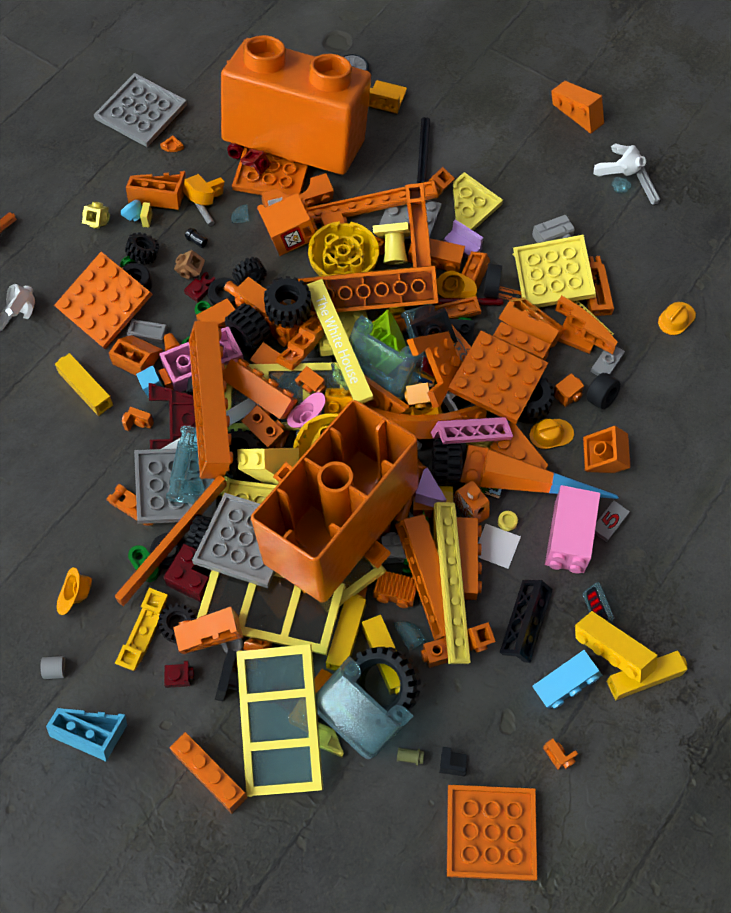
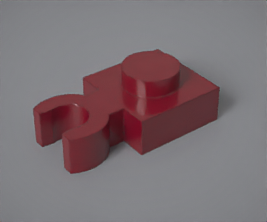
(199, 289)

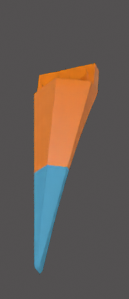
(500, 471)

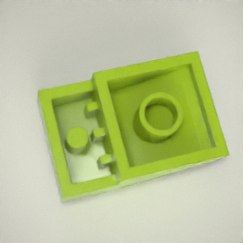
(387, 331)

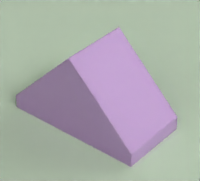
(428, 490)

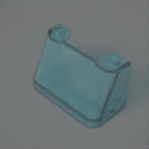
(382, 363)
(356, 713)

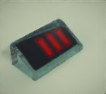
(597, 602)

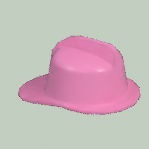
(306, 410)

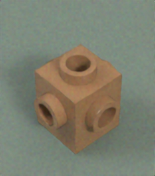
(189, 264)

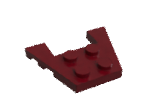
(180, 411)

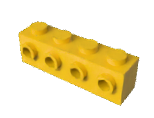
(616, 647)

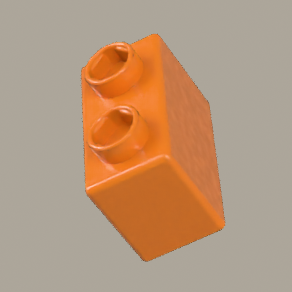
(294, 104)
(337, 500)

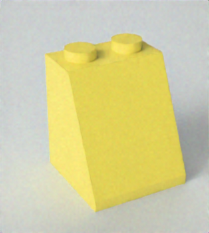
(264, 463)

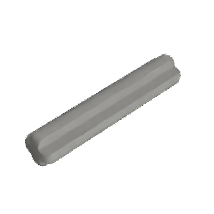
(648, 186)

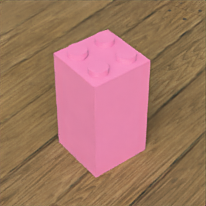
(572, 529)

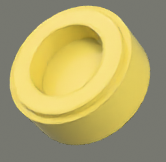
(507, 520)

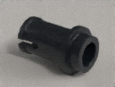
(194, 236)

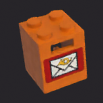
(288, 223)

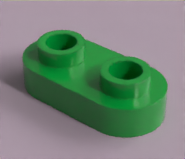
(141, 550)

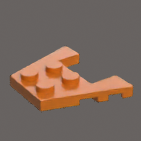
(442, 359)

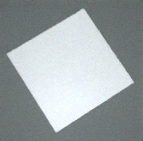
(498, 545)

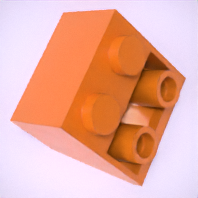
(134, 354)

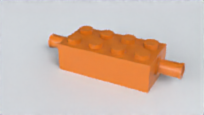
(253, 295)

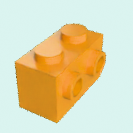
(417, 395)

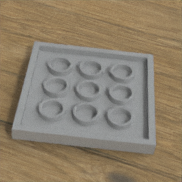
(140, 109)
(152, 484)
(231, 543)

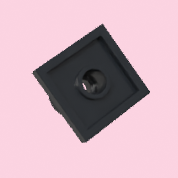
(431, 321)
(228, 676)

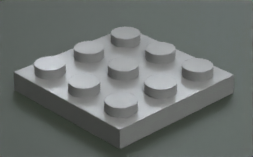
(400, 215)

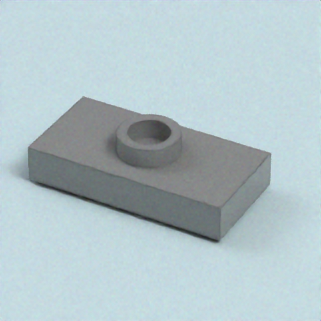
(607, 362)

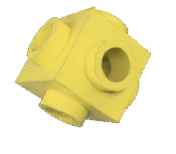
(95, 215)

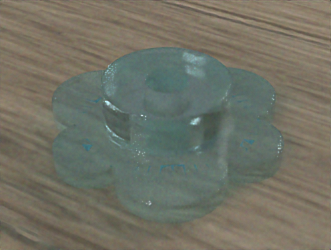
(620, 185)

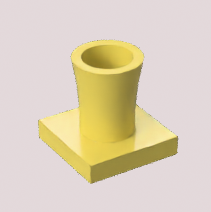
(394, 241)

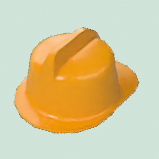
(456, 285)
(676, 318)
(551, 433)
(73, 591)

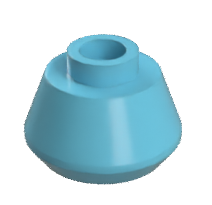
(132, 210)

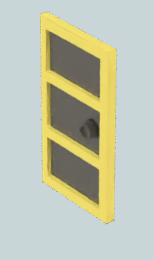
(275, 613)

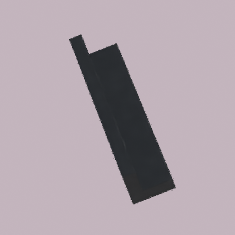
(531, 620)

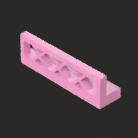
(472, 430)

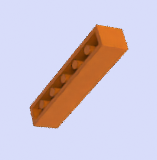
(425, 569)

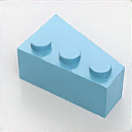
(567, 680)
(87, 731)

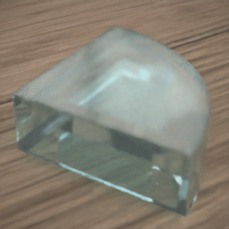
(240, 214)

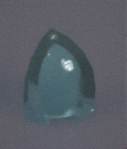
(410, 634)

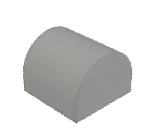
(53, 667)

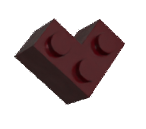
(184, 575)

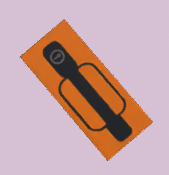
(509, 294)

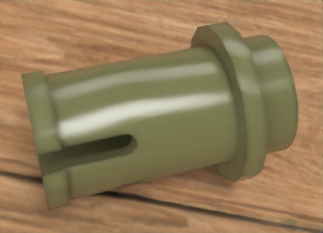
(410, 755)

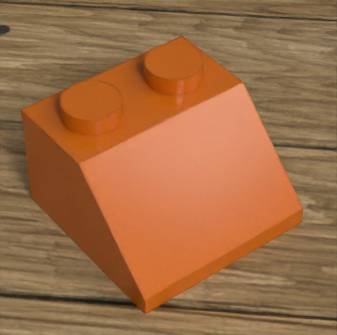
(607, 451)

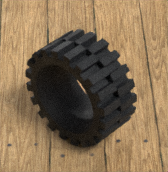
(402, 667)

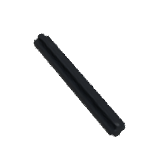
(423, 150)

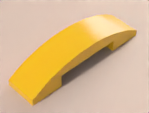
(143, 630)

